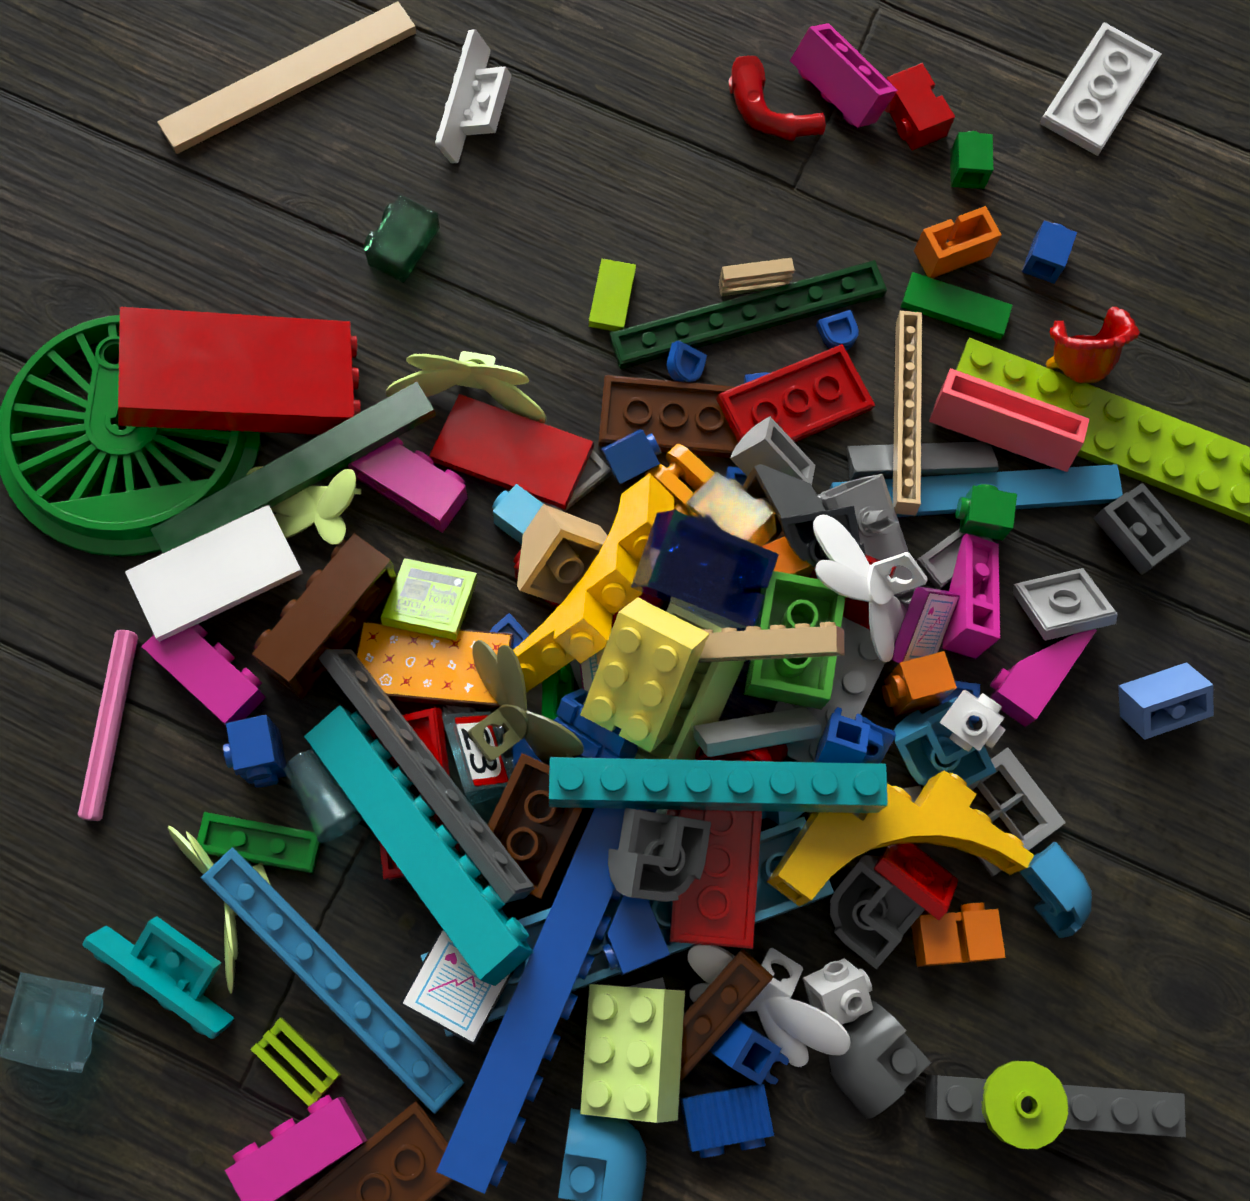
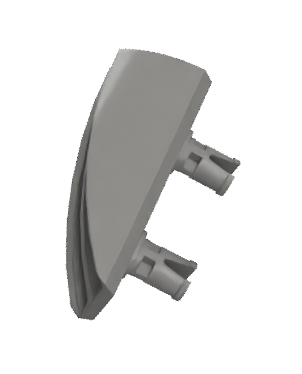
(875, 521)

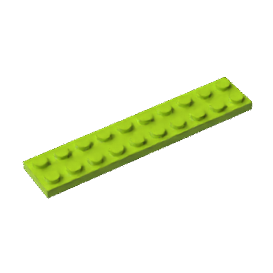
(1128, 434)

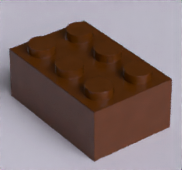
(534, 833)

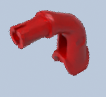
(748, 85)

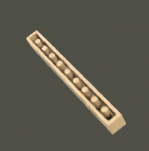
(907, 413)
(772, 643)

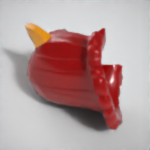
(1092, 357)

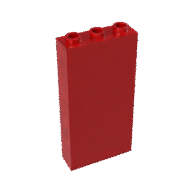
(235, 372)

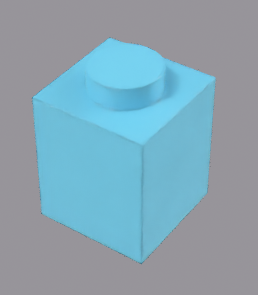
(515, 511)

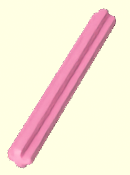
(108, 726)

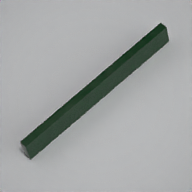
(748, 313)
(300, 467)

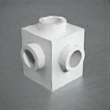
(958, 721)
(840, 991)

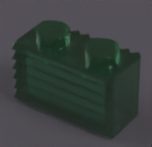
(401, 237)

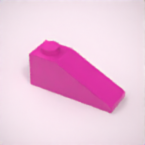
(977, 612)
(1033, 681)

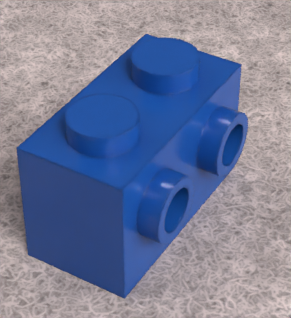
(255, 750)

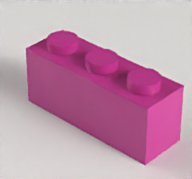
(842, 75)
(412, 482)
(208, 673)
(296, 1151)

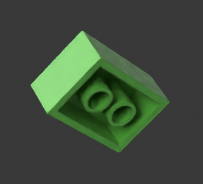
(795, 681)

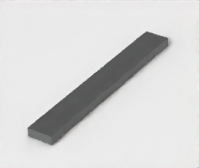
(428, 775)

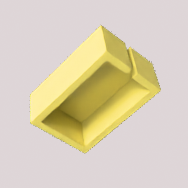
(644, 673)

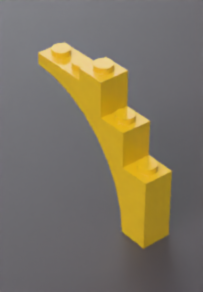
(584, 618)
(936, 817)

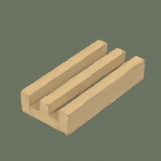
(755, 276)

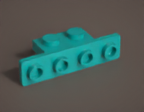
(167, 969)

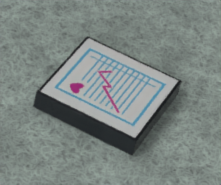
(451, 993)

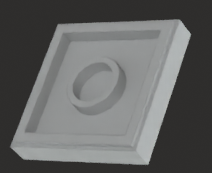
(1064, 604)

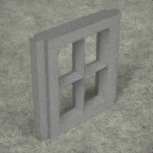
(1029, 793)

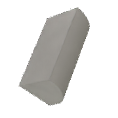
(772, 447)

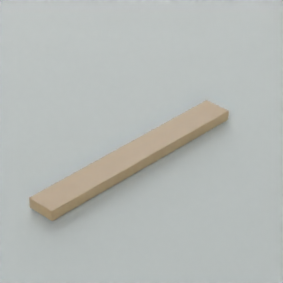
(286, 77)

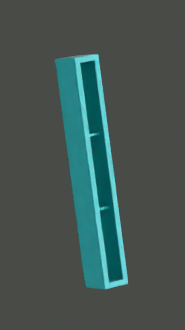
(717, 785)
(420, 846)

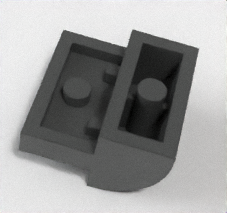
(1141, 528)

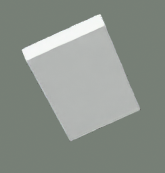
(1100, 88)
(213, 573)

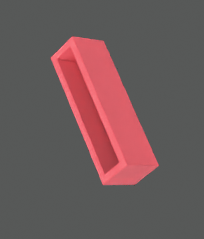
(1009, 420)

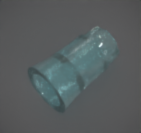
(321, 797)

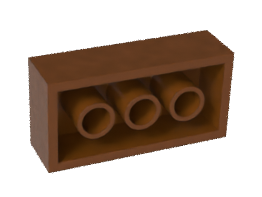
(325, 614)

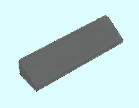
(936, 459)

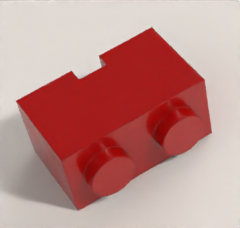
(916, 110)

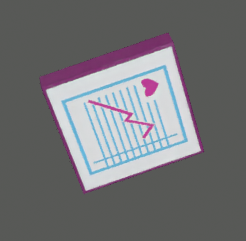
(924, 623)

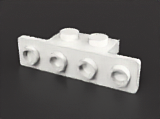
(474, 98)

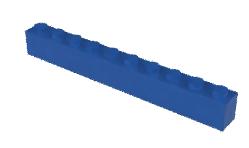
(535, 1009)

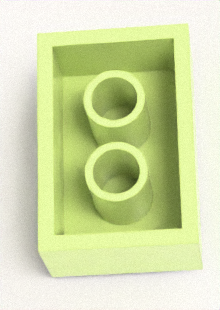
(633, 1053)

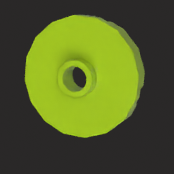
(1003, 1109)

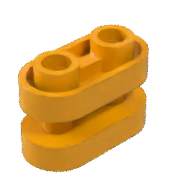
(684, 465)

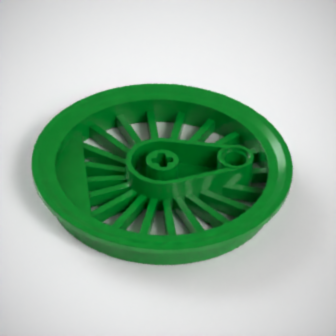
(114, 521)

